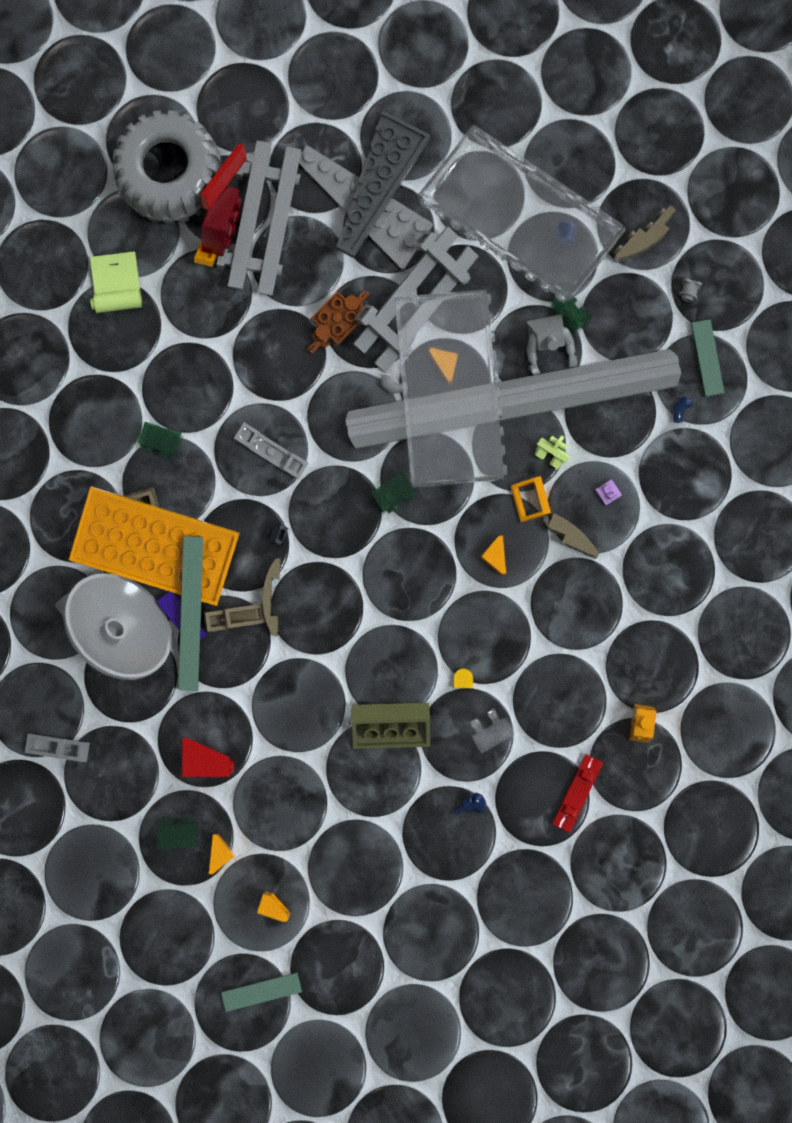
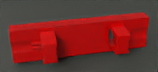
(577, 793)

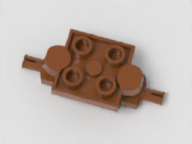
(336, 319)

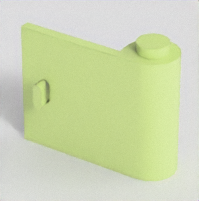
(115, 282)

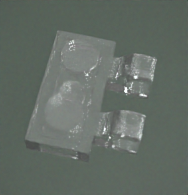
(492, 735)

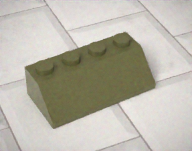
(391, 725)

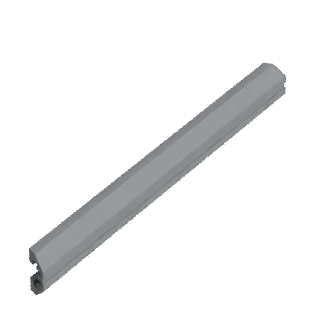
(537, 394)

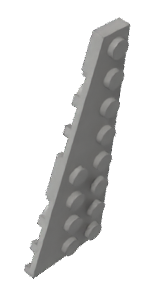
(397, 226)

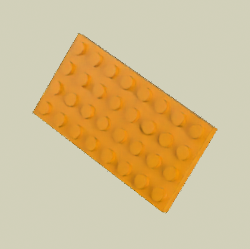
(148, 543)

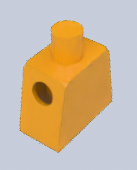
(642, 723)

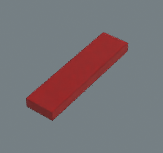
(223, 176)

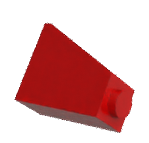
(204, 761)

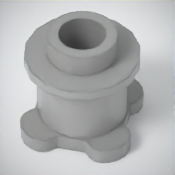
(689, 290)

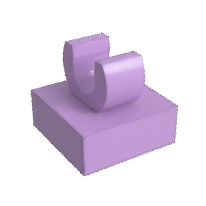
(608, 492)

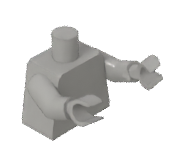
(548, 334)

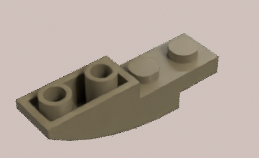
(640, 241)

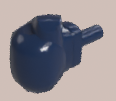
(474, 802)

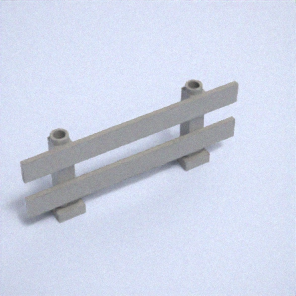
(258, 172)
(435, 253)

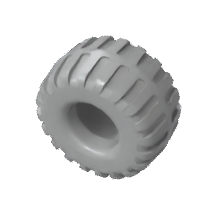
(165, 200)

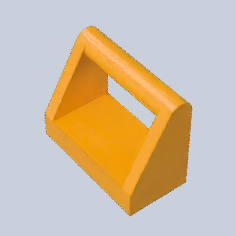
(541, 498)
(273, 908)

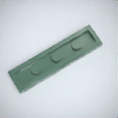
(707, 358)
(261, 991)

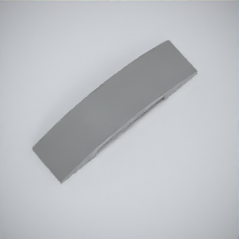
(270, 451)

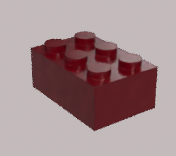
(220, 222)

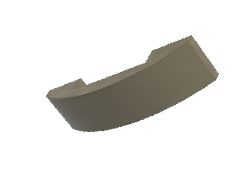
(273, 573)

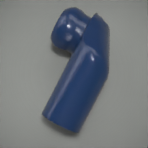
(679, 407)

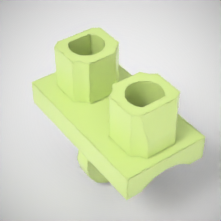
(559, 455)

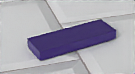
(172, 607)

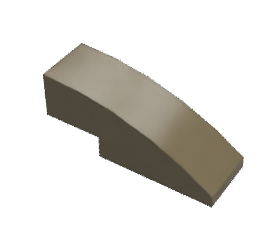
(572, 536)
(234, 618)

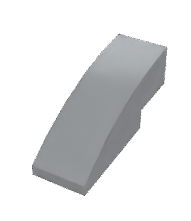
(57, 747)

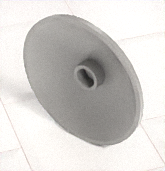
(116, 626)

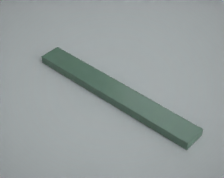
(191, 613)

